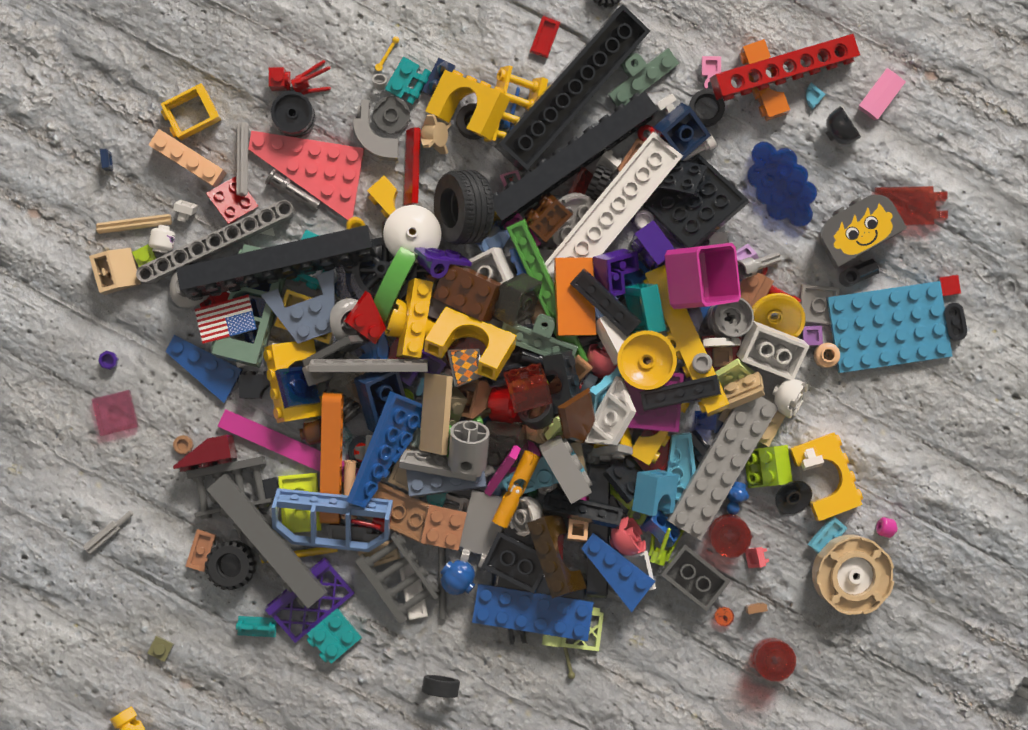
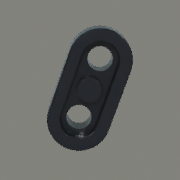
(957, 321)

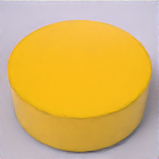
(354, 222)

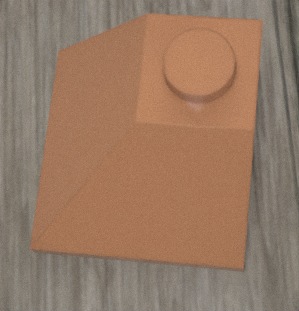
(477, 395)

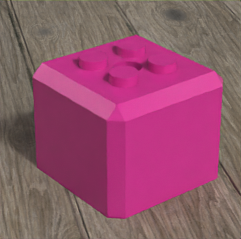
(702, 276)

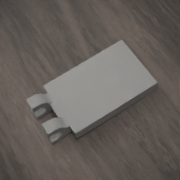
(479, 528)

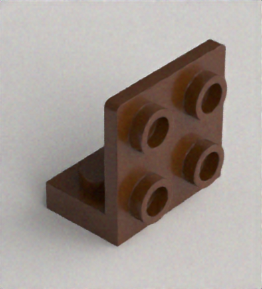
(547, 216)

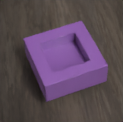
(812, 335)

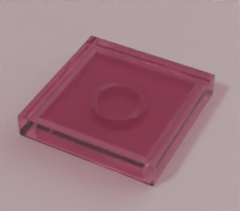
(115, 413)

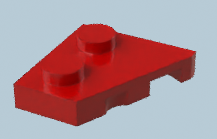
(366, 318)

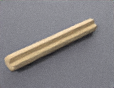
(135, 223)

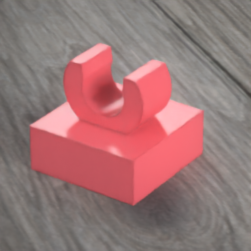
(755, 557)

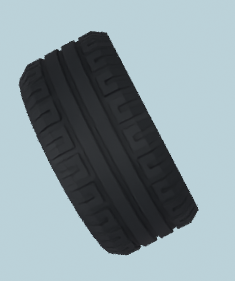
(464, 207)

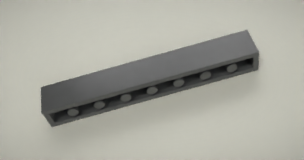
(266, 540)

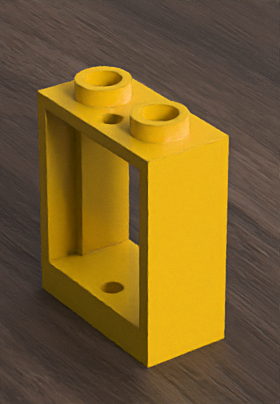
(198, 90)

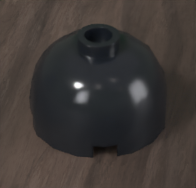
(841, 127)

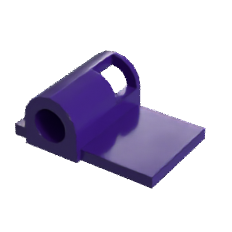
(434, 259)

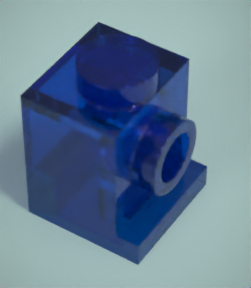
(703, 422)

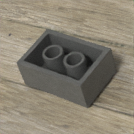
(694, 577)

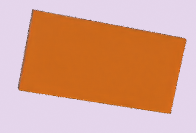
(573, 311)

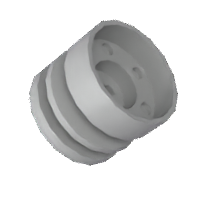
(740, 321)

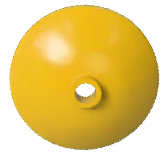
(789, 311)
(650, 345)

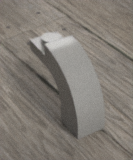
(379, 147)

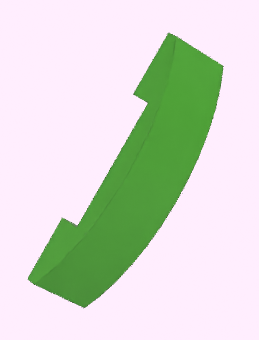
(393, 282)

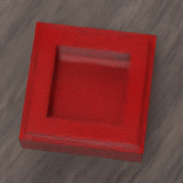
(950, 285)

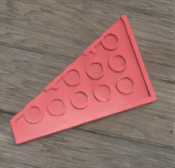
(319, 167)

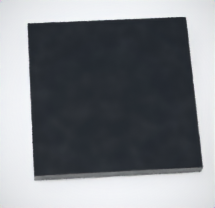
(698, 217)

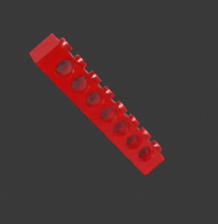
(844, 45)

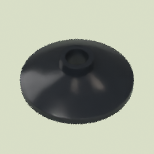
(793, 497)

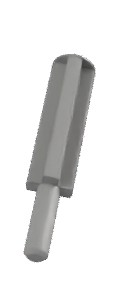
(106, 533)

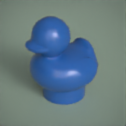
(736, 495)

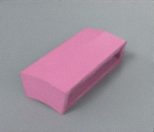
(881, 94)

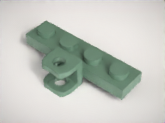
(641, 75)
(539, 337)

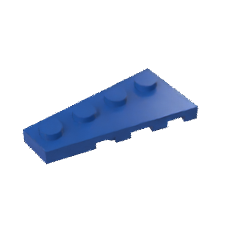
(209, 370)
(621, 574)

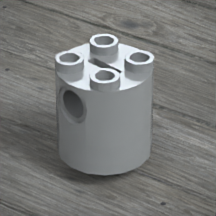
(468, 448)

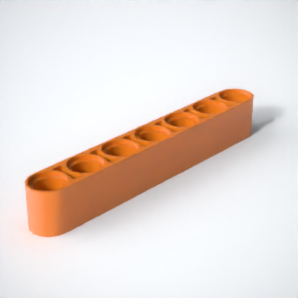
(331, 450)

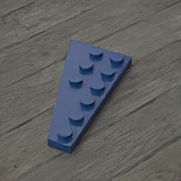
(390, 439)

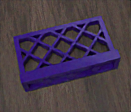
(284, 598)

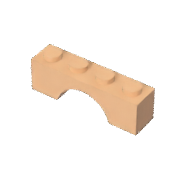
(187, 158)

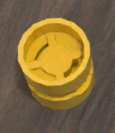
(127, 720)

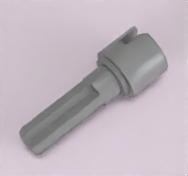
(749, 267)

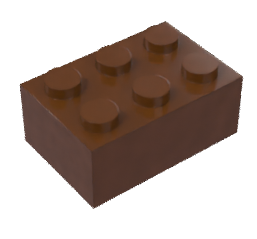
(468, 292)

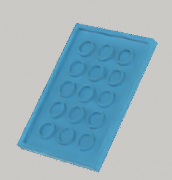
(889, 326)

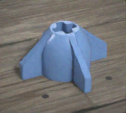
(496, 238)

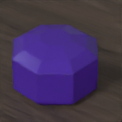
(108, 360)

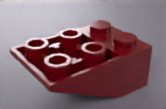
(214, 449)

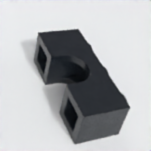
(563, 366)

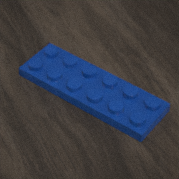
(532, 612)

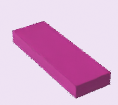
(502, 470)

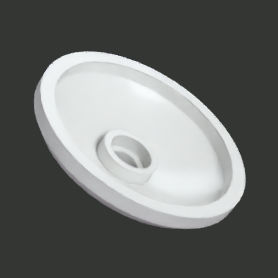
(411, 217)

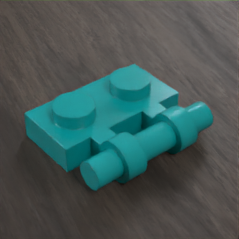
(402, 78)

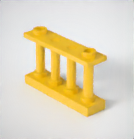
(535, 87)

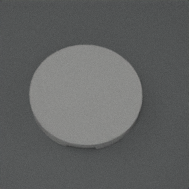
(578, 205)

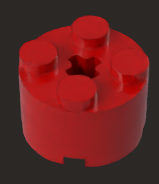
(501, 406)

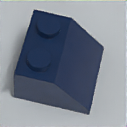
(682, 130)

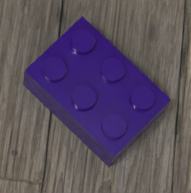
(651, 245)

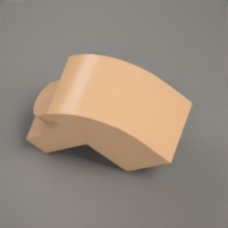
(577, 530)

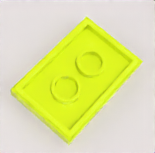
(296, 519)

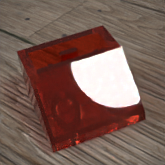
(527, 387)

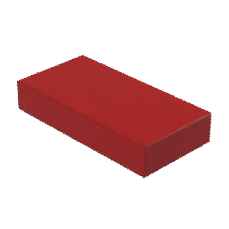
(545, 37)

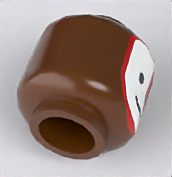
(311, 431)

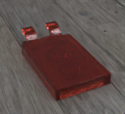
(915, 204)

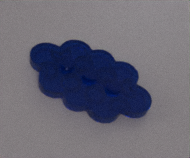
(781, 184)

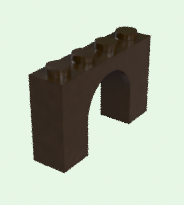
(558, 577)

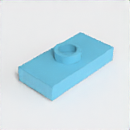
(830, 530)

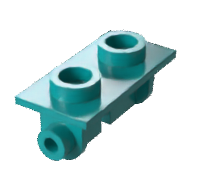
(256, 626)

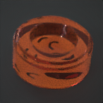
(724, 616)

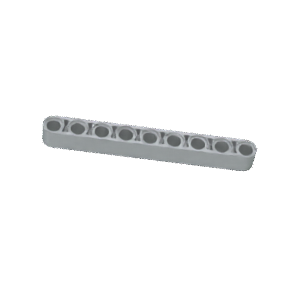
(225, 242)

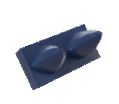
(436, 74)

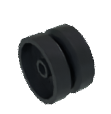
(282, 112)

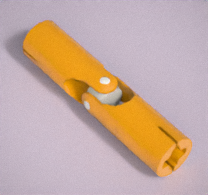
(511, 498)

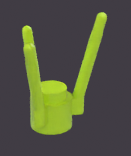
(660, 555)

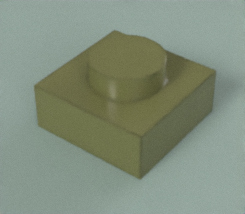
(160, 648)

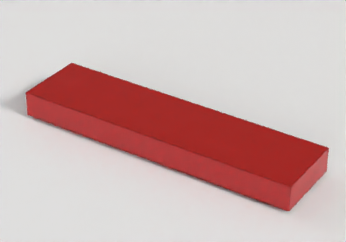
(412, 165)

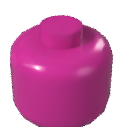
(886, 527)

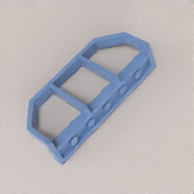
(332, 504)

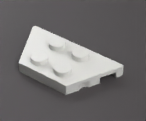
(612, 415)

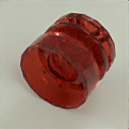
(736, 544)
(762, 657)

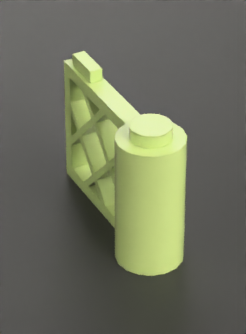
(555, 641)

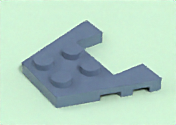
(307, 318)

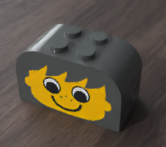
(860, 228)

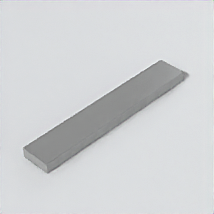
(368, 365)

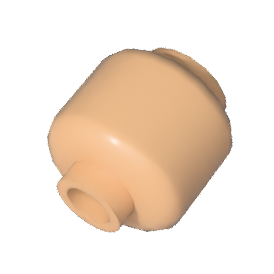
(833, 355)

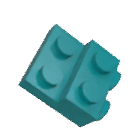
(333, 636)

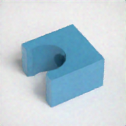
(655, 492)

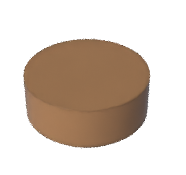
(183, 444)

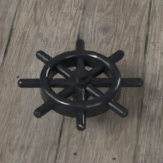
(380, 269)

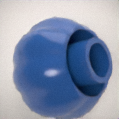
(458, 577)

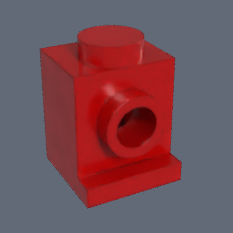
(279, 79)

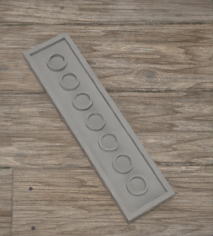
(721, 466)

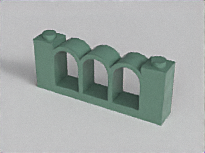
(242, 351)

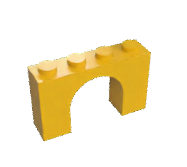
(454, 87)
(455, 325)
(282, 356)
(845, 495)

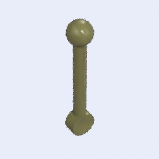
(571, 675)

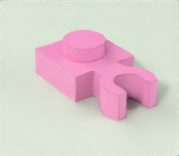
(710, 66)

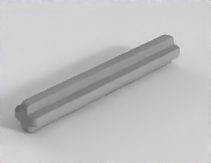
(242, 159)

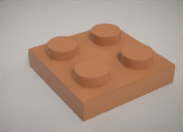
(443, 527)

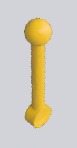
(379, 67)

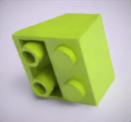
(768, 467)

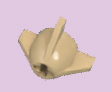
(435, 134)

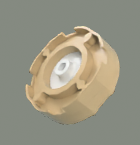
(853, 574)

